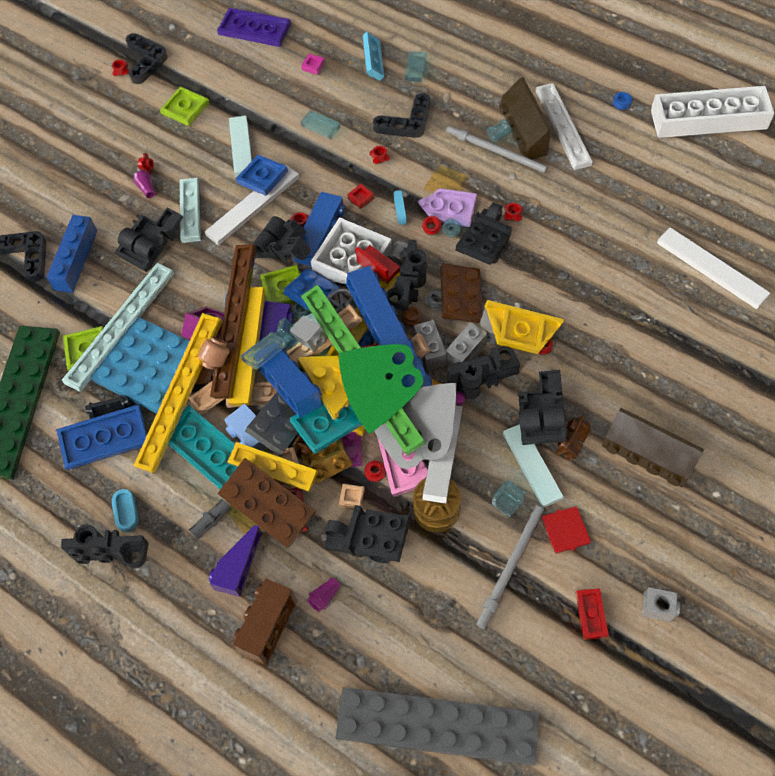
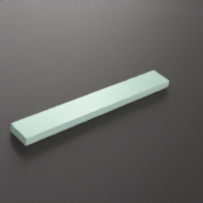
(117, 327)

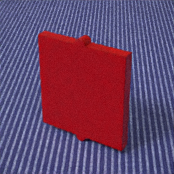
(566, 530)

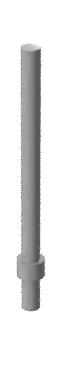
(464, 136)
(491, 604)

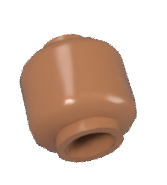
(213, 353)

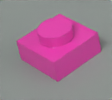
(313, 64)

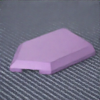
(450, 205)

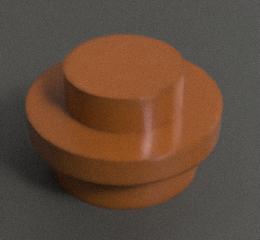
(412, 316)

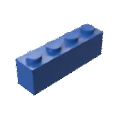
(320, 223)
(72, 253)
(291, 383)

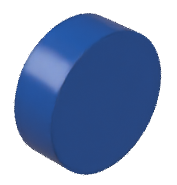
(622, 100)

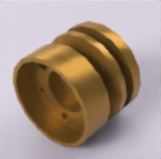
(436, 515)

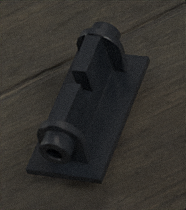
(107, 406)

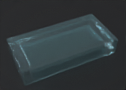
(415, 66)
(320, 124)
(263, 350)

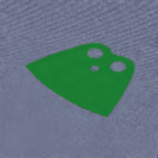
(367, 389)

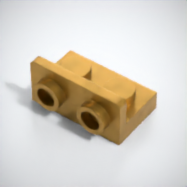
(328, 461)

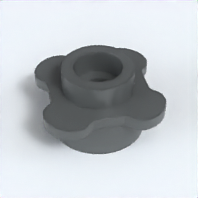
(434, 295)

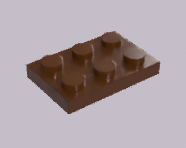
(461, 293)

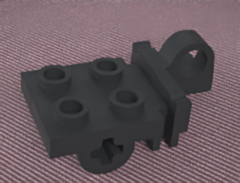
(485, 236)
(147, 238)
(282, 240)
(411, 276)
(483, 370)
(543, 411)
(369, 534)
(91, 546)

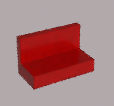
(379, 263)

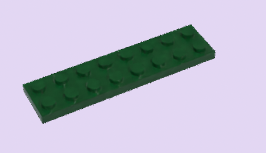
(21, 391)

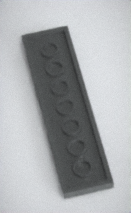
(438, 726)

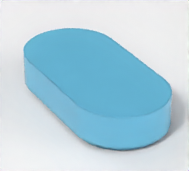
(399, 206)
(125, 510)

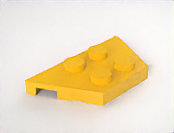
(521, 327)
(326, 374)

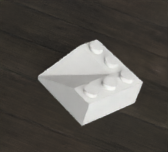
(338, 254)

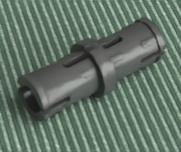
(209, 519)

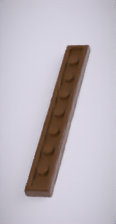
(234, 319)

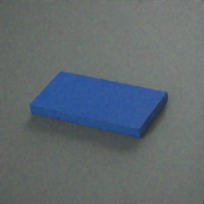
(102, 437)

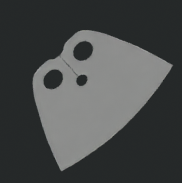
(432, 414)

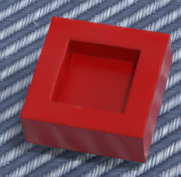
(360, 196)

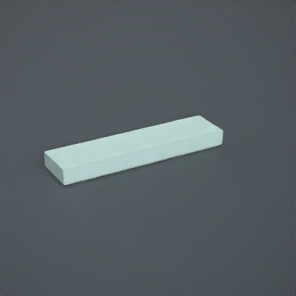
(240, 143)
(190, 210)
(533, 468)

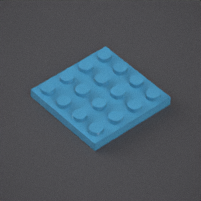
(142, 364)

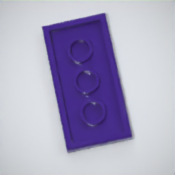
(254, 27)

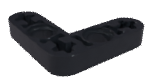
(155, 54)
(412, 123)
(27, 246)

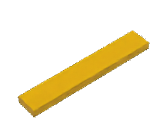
(251, 334)

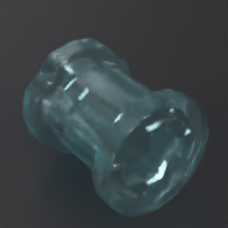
(498, 130)

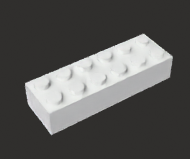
(712, 111)

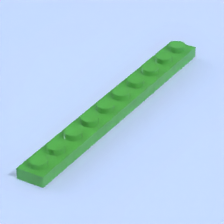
(343, 341)

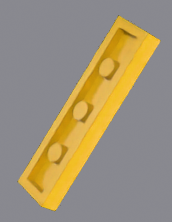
(276, 467)

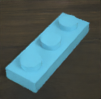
(373, 56)

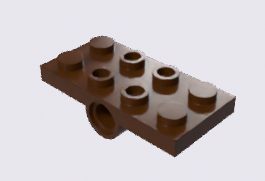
(266, 502)

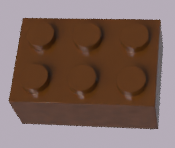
(264, 622)

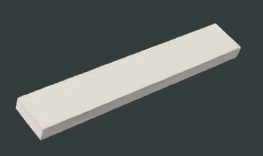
(563, 126)
(247, 209)
(713, 268)
(440, 470)

